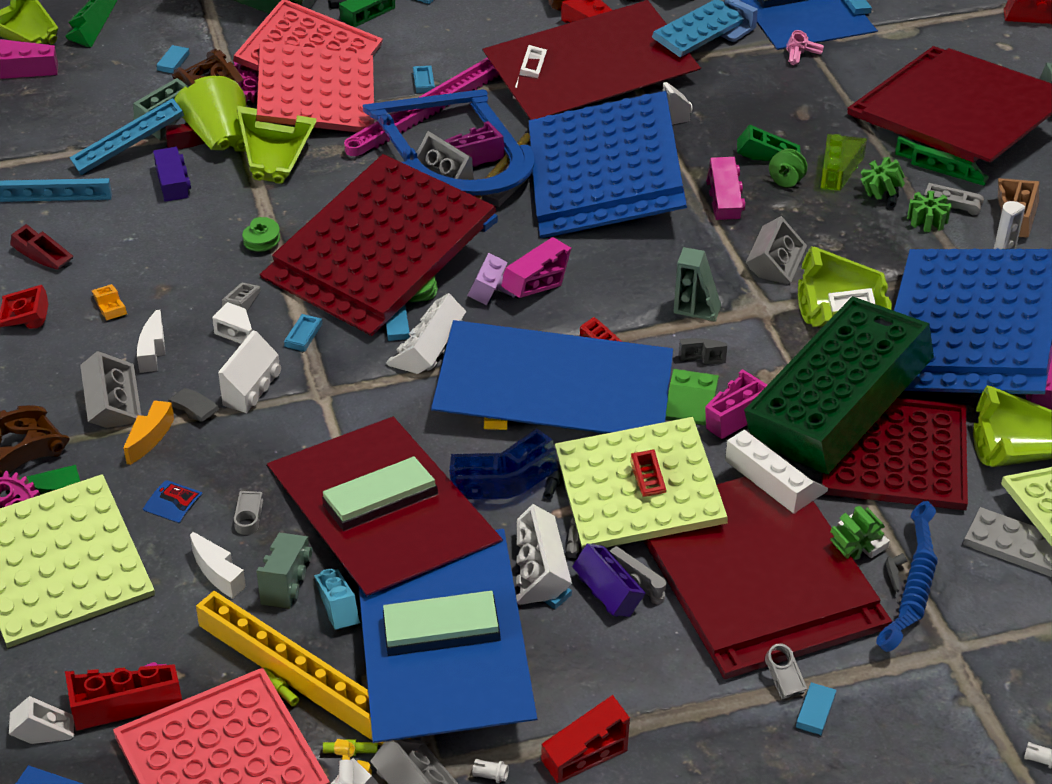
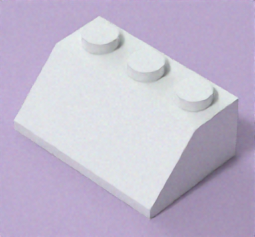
(248, 373)

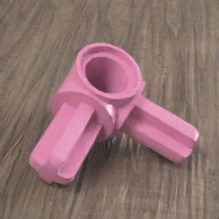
(798, 44)

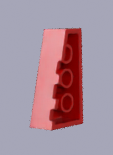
(580, 9)
(1028, 11)
(120, 694)

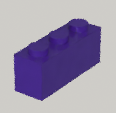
(172, 173)
(608, 580)

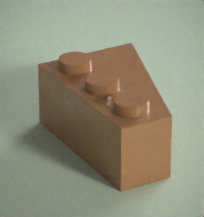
(1023, 192)

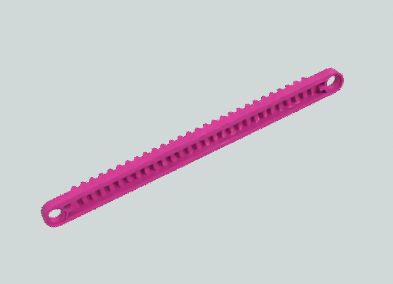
(465, 81)

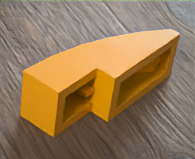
(148, 431)

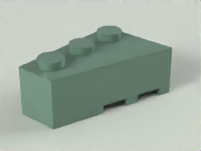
(157, 98)
(695, 286)
(283, 570)

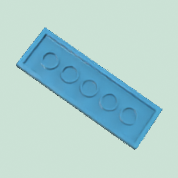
(698, 27)

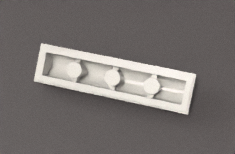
(1009, 225)

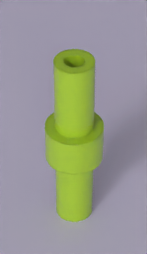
(282, 688)
(360, 747)

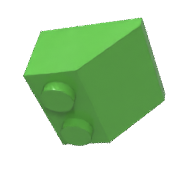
(690, 394)

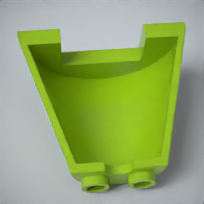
(27, 23)
(212, 111)
(272, 147)
(832, 274)
(1011, 429)

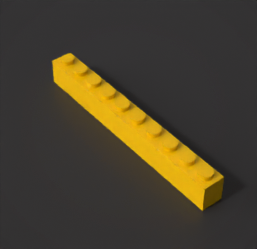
(287, 660)

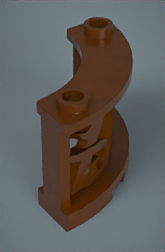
(214, 63)
(40, 441)

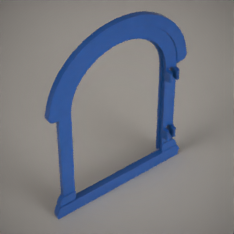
(520, 156)

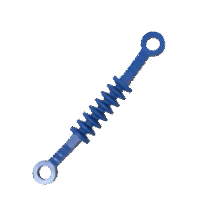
(918, 581)

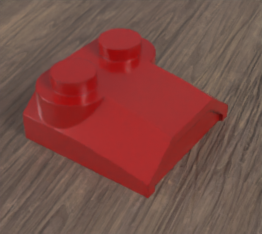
(25, 308)

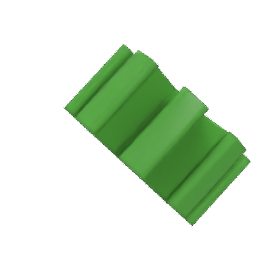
(882, 178)
(929, 211)
(857, 532)

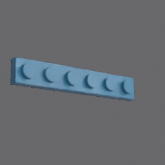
(126, 136)
(55, 190)

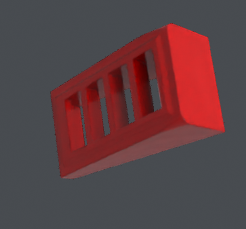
(595, 328)
(643, 458)

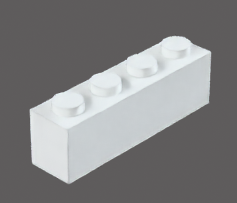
(428, 337)
(771, 472)
(540, 557)

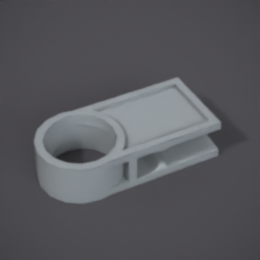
(248, 507)
(788, 677)

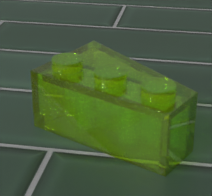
(840, 160)

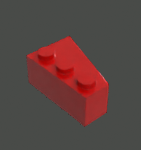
(587, 741)

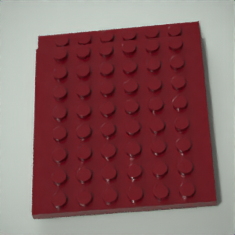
(958, 104)
(377, 243)
(766, 582)

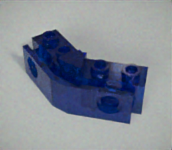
(507, 472)

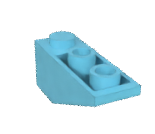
(337, 598)

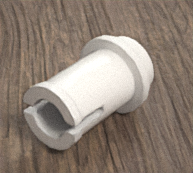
(1039, 754)
(490, 770)

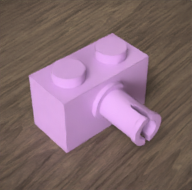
(489, 279)

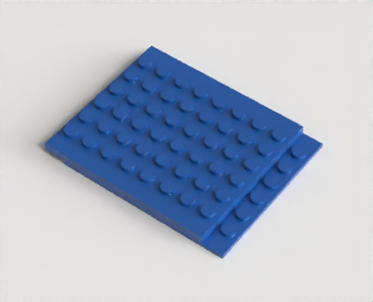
(605, 165)
(984, 317)

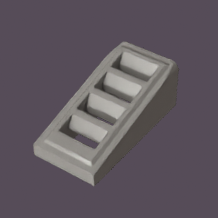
(242, 295)

